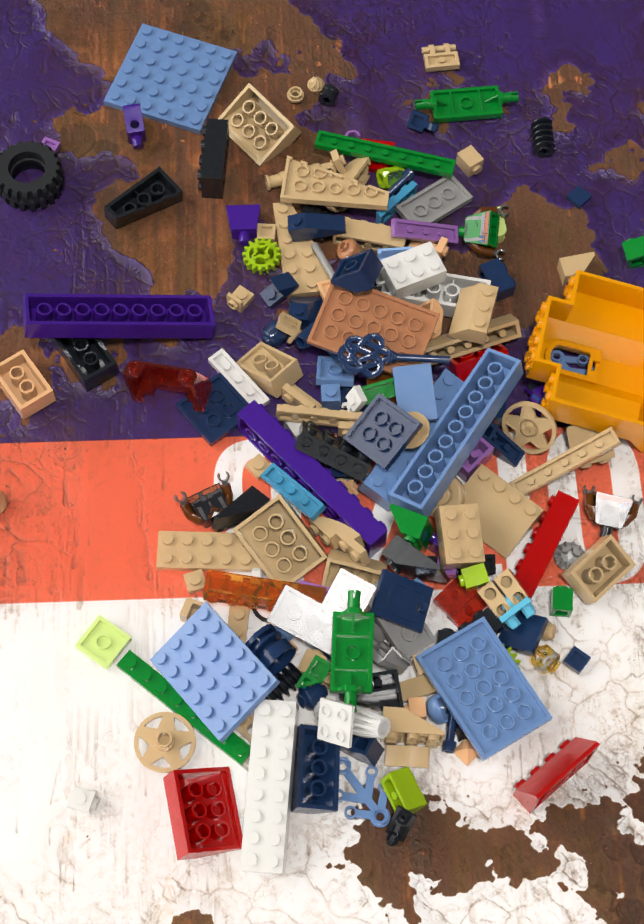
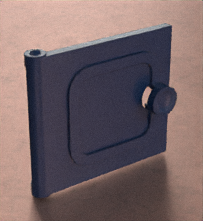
(398, 598)

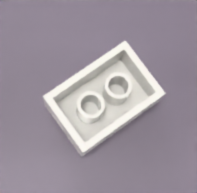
(413, 270)

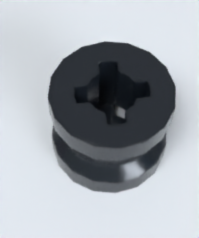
(328, 95)

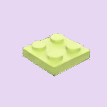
(103, 642)

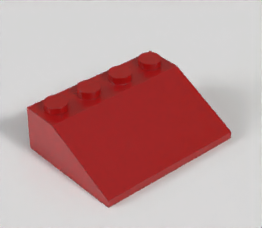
(554, 772)
(203, 812)

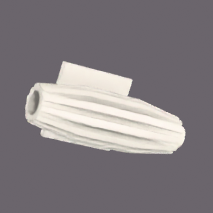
(339, 722)

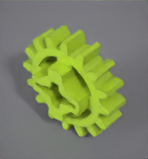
(262, 255)

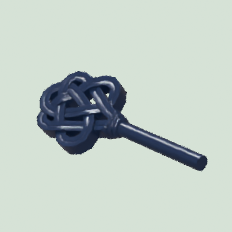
(376, 362)

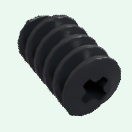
(542, 137)
(287, 681)

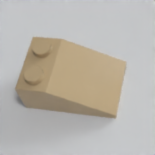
(270, 368)

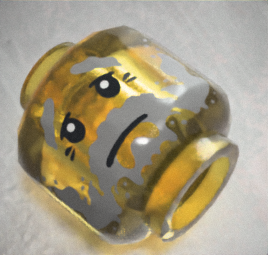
(546, 659)

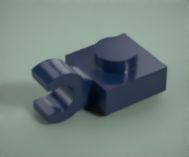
(419, 122)

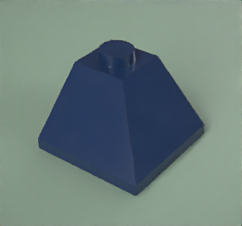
(305, 309)

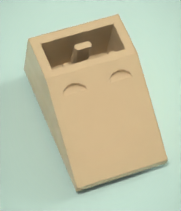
(411, 729)

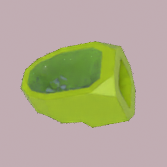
(388, 176)

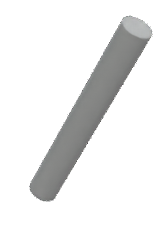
(322, 258)

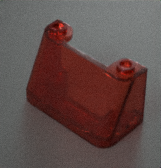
(145, 377)

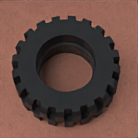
(35, 193)

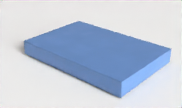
(415, 389)

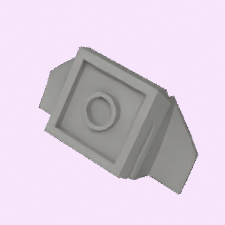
(386, 655)

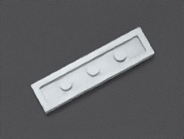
(237, 377)

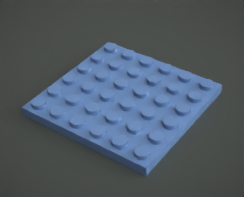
(171, 78)

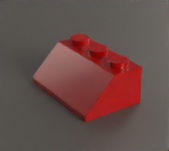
(463, 365)

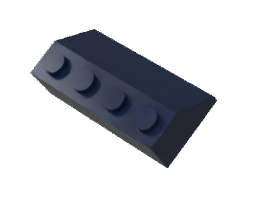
(315, 773)

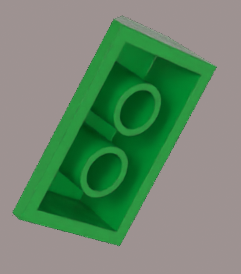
(413, 526)

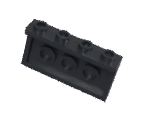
(332, 450)

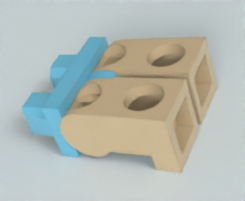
(512, 603)

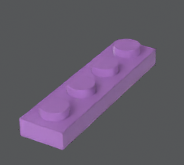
(423, 231)

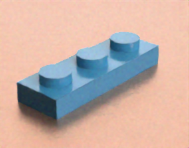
(406, 192)

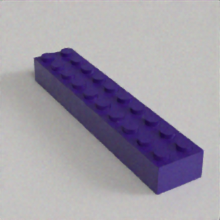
(117, 316)
(279, 448)

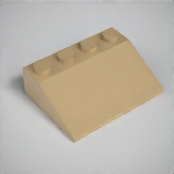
(258, 126)
(503, 511)
(280, 541)

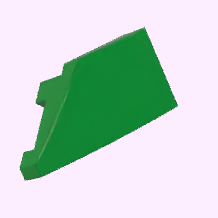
(315, 673)

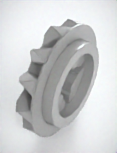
(564, 548)

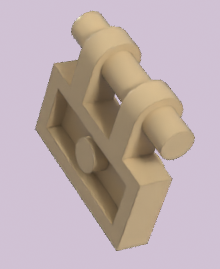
(436, 61)

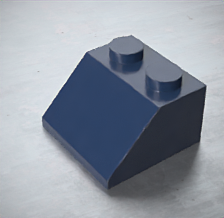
(358, 272)

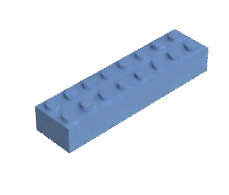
(379, 481)

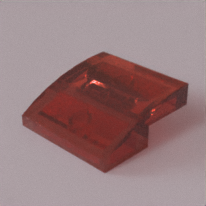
(459, 603)

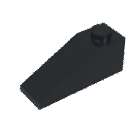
(240, 509)

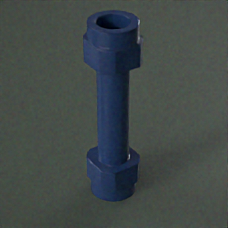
(408, 175)
(449, 744)

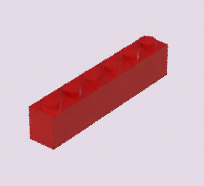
(545, 541)

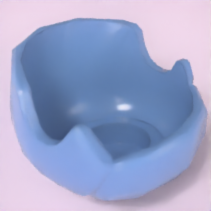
(437, 709)

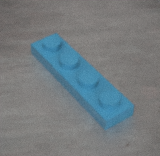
(293, 492)

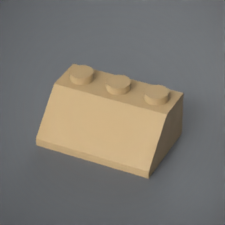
(474, 313)
(339, 559)

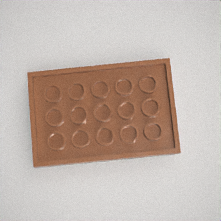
(400, 323)

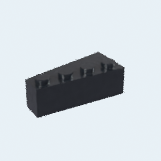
(144, 198)

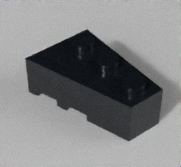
(385, 692)

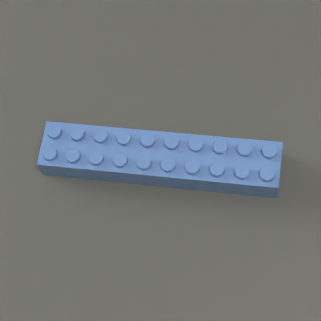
(457, 433)

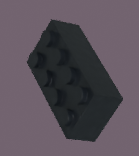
(213, 158)
(87, 360)

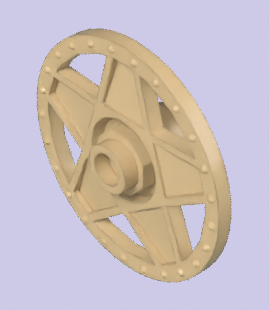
(530, 427)
(164, 742)

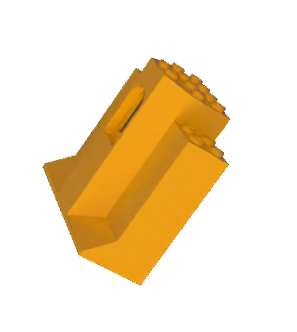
(607, 325)

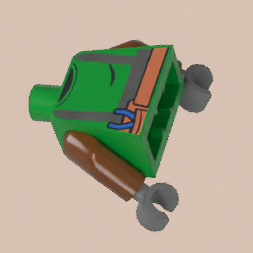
(482, 230)

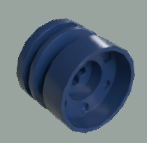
(271, 649)

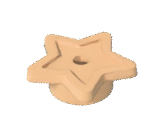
(350, 484)

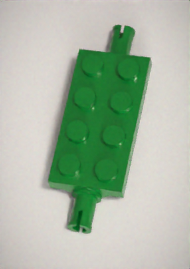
(466, 103)
(352, 651)

